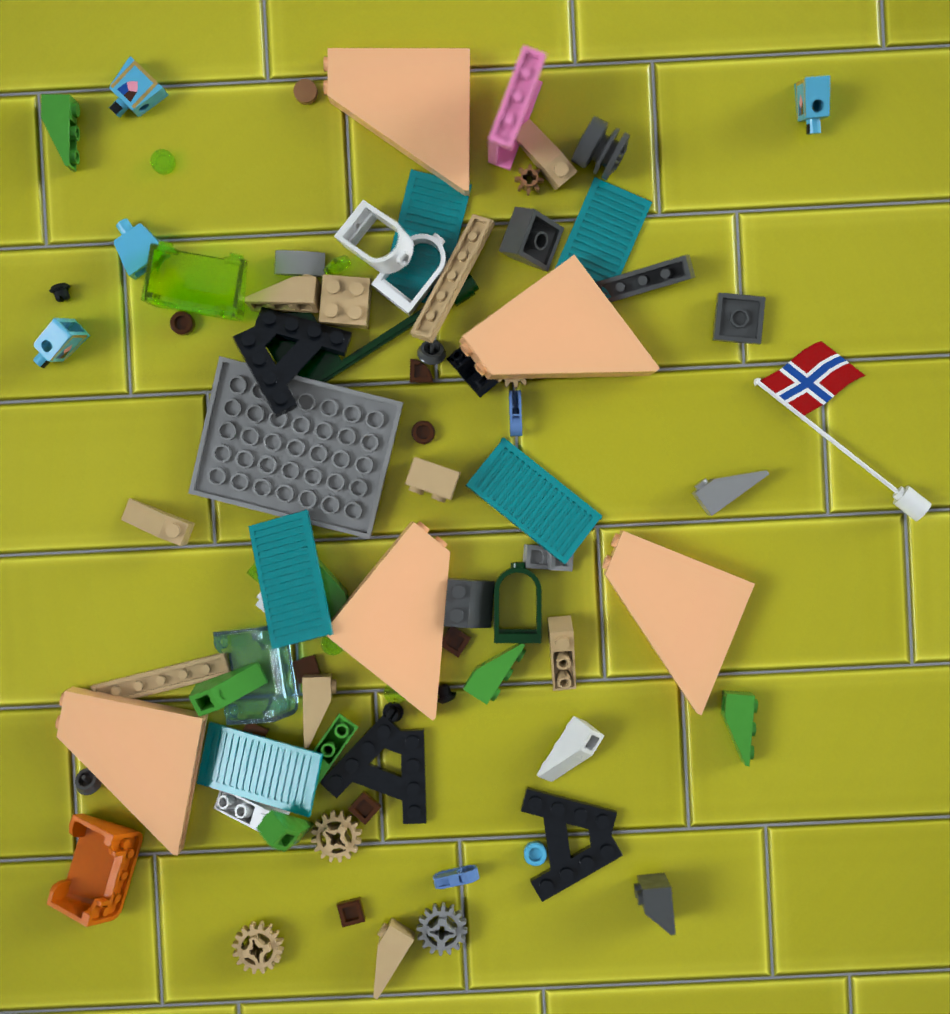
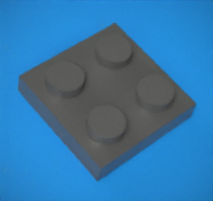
(739, 318)

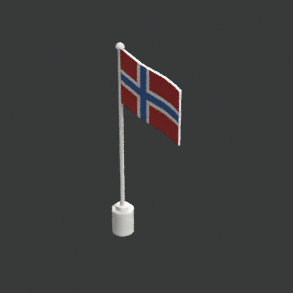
(811, 382)

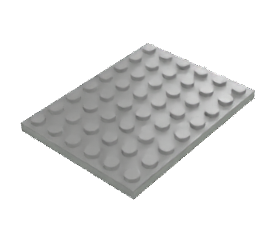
(314, 458)

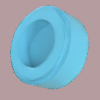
(535, 853)

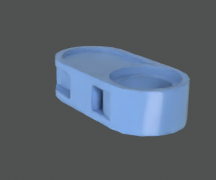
(515, 412)
(456, 877)

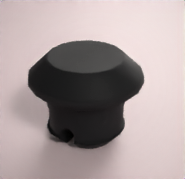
(61, 291)
(445, 694)
(393, 712)

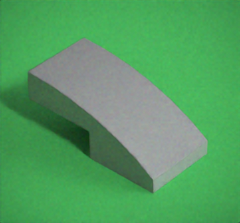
(299, 263)
(538, 558)

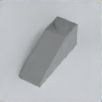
(719, 492)

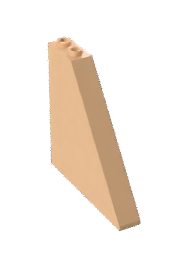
(410, 101)
(557, 331)
(681, 609)
(398, 617)
(140, 753)

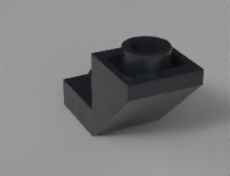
(466, 369)

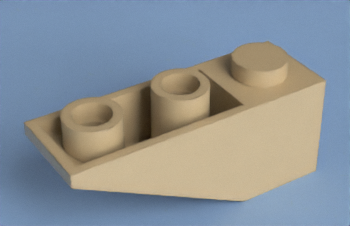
(562, 652)

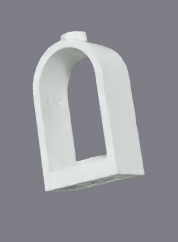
(360, 223)
(397, 297)

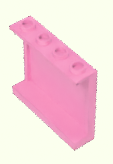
(515, 107)

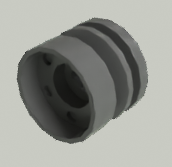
(600, 148)

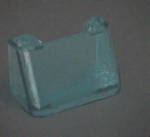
(272, 700)

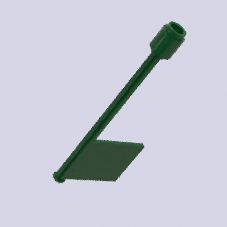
(328, 365)

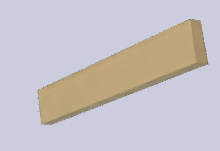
(452, 278)
(166, 677)

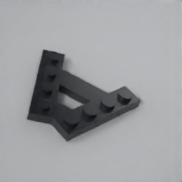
(309, 340)
(357, 768)
(558, 812)

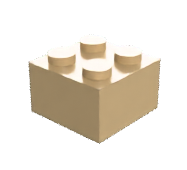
(345, 301)
(433, 479)

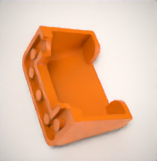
(98, 871)

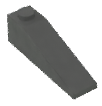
(648, 278)

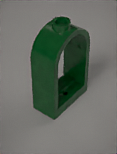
(518, 635)

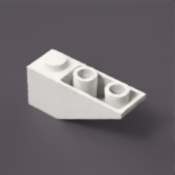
(573, 747)
(243, 810)

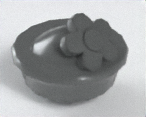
(431, 353)
(87, 782)

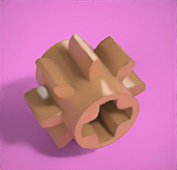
(523, 182)

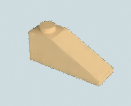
(545, 155)
(290, 295)
(158, 522)
(317, 696)
(391, 949)

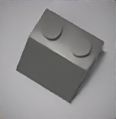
(531, 238)
(469, 603)
(655, 896)

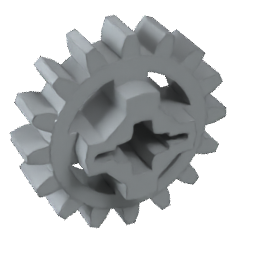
(432, 928)

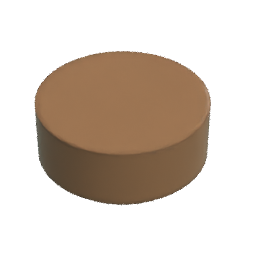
(305, 91)

